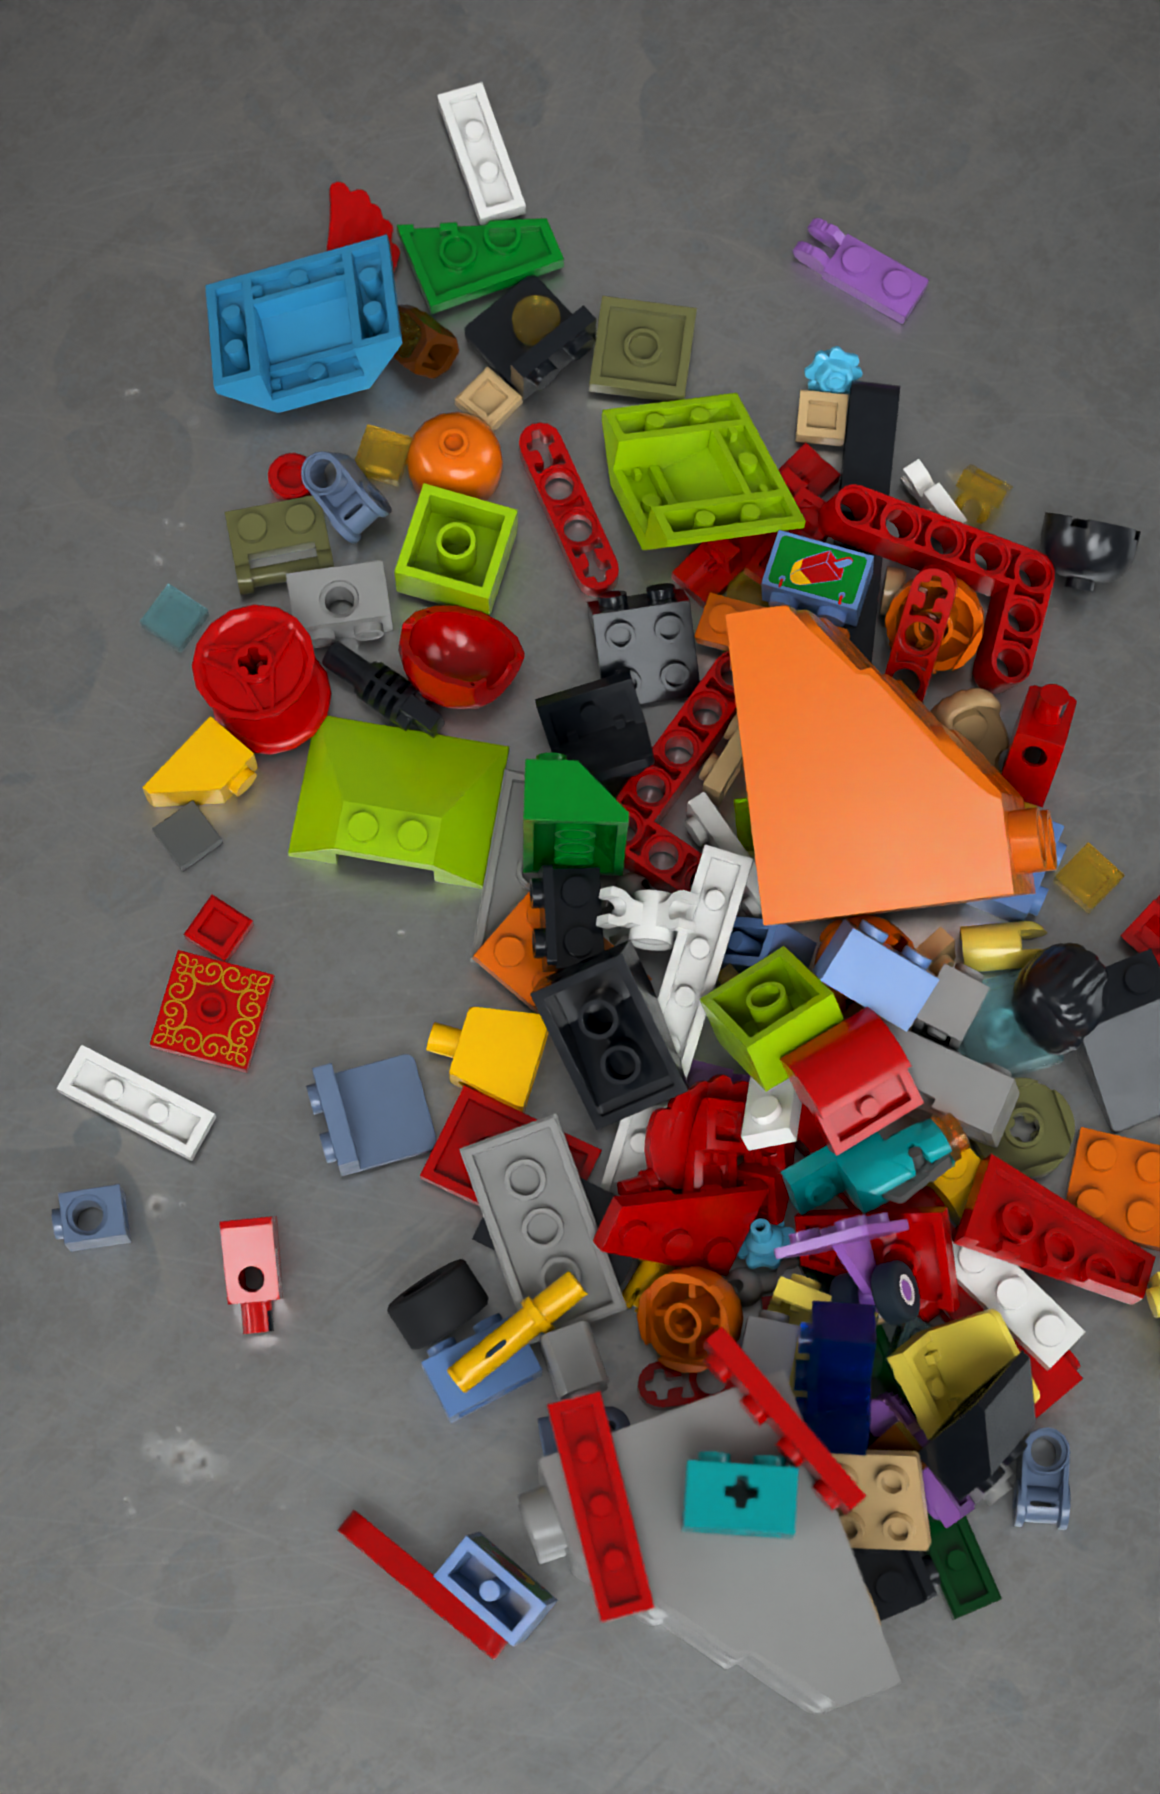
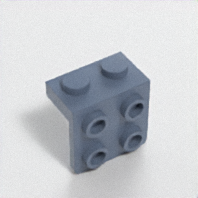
(372, 1113)

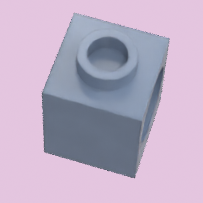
(114, 1225)

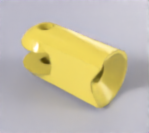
(999, 945)

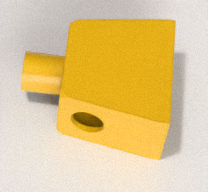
(493, 1052)

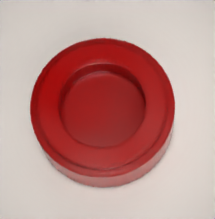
(286, 478)

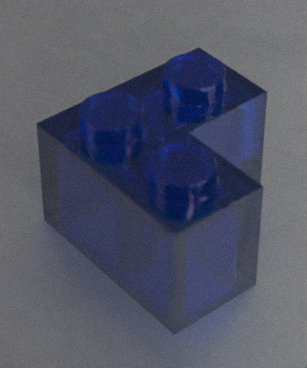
(837, 1374)

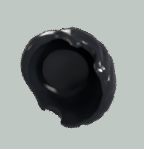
(1060, 997)

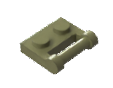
(276, 531)

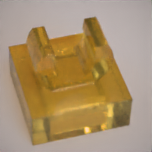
(984, 488)

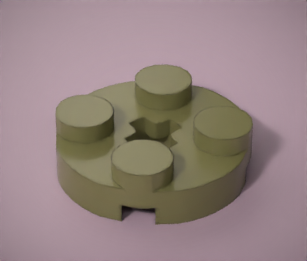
(1048, 1143)

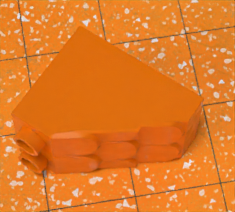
(862, 788)

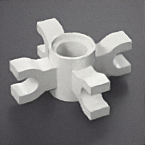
(648, 918)

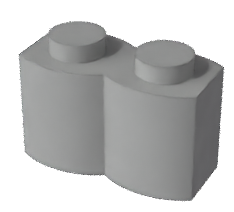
(573, 1361)

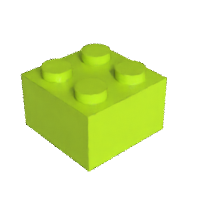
(456, 549)
(770, 1014)

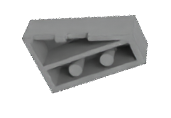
(949, 1082)

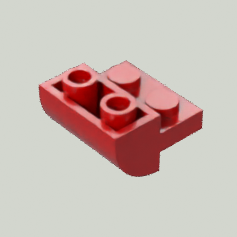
(853, 1080)

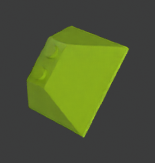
(694, 472)
(399, 799)

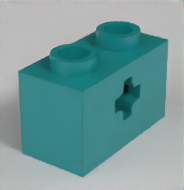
(711, 1512)

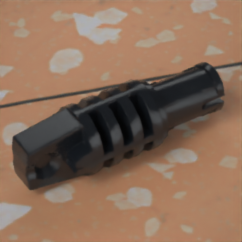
(383, 690)

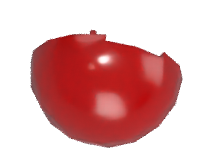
(459, 656)

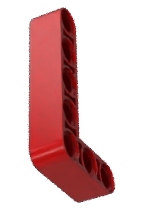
(959, 546)
(673, 779)

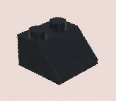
(984, 1431)

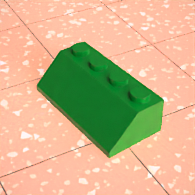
(570, 818)

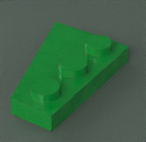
(474, 261)

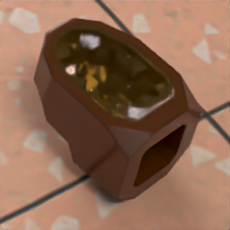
(427, 345)

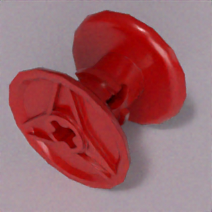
(262, 678)

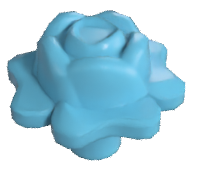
(833, 371)
(761, 1242)

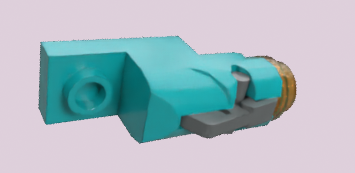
(876, 1168)

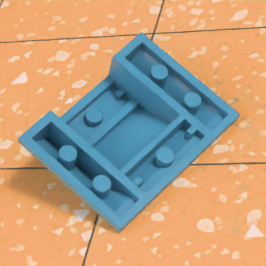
(305, 327)

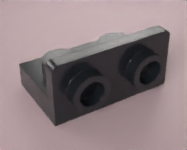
(567, 916)
(896, 1578)

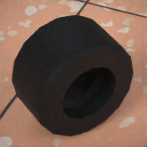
(438, 1304)

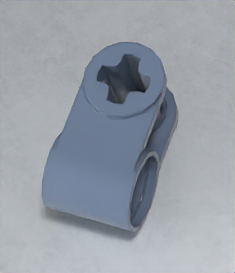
(351, 500)
(1042, 1483)

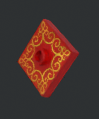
(212, 1011)

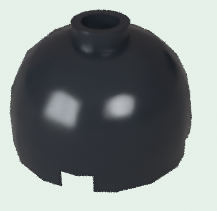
(1087, 549)

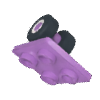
(887, 1285)

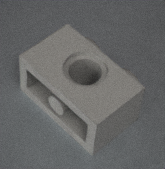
(358, 583)
(951, 1006)

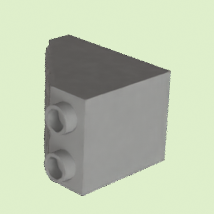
(767, 1605)

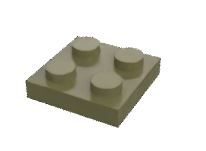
(642, 349)

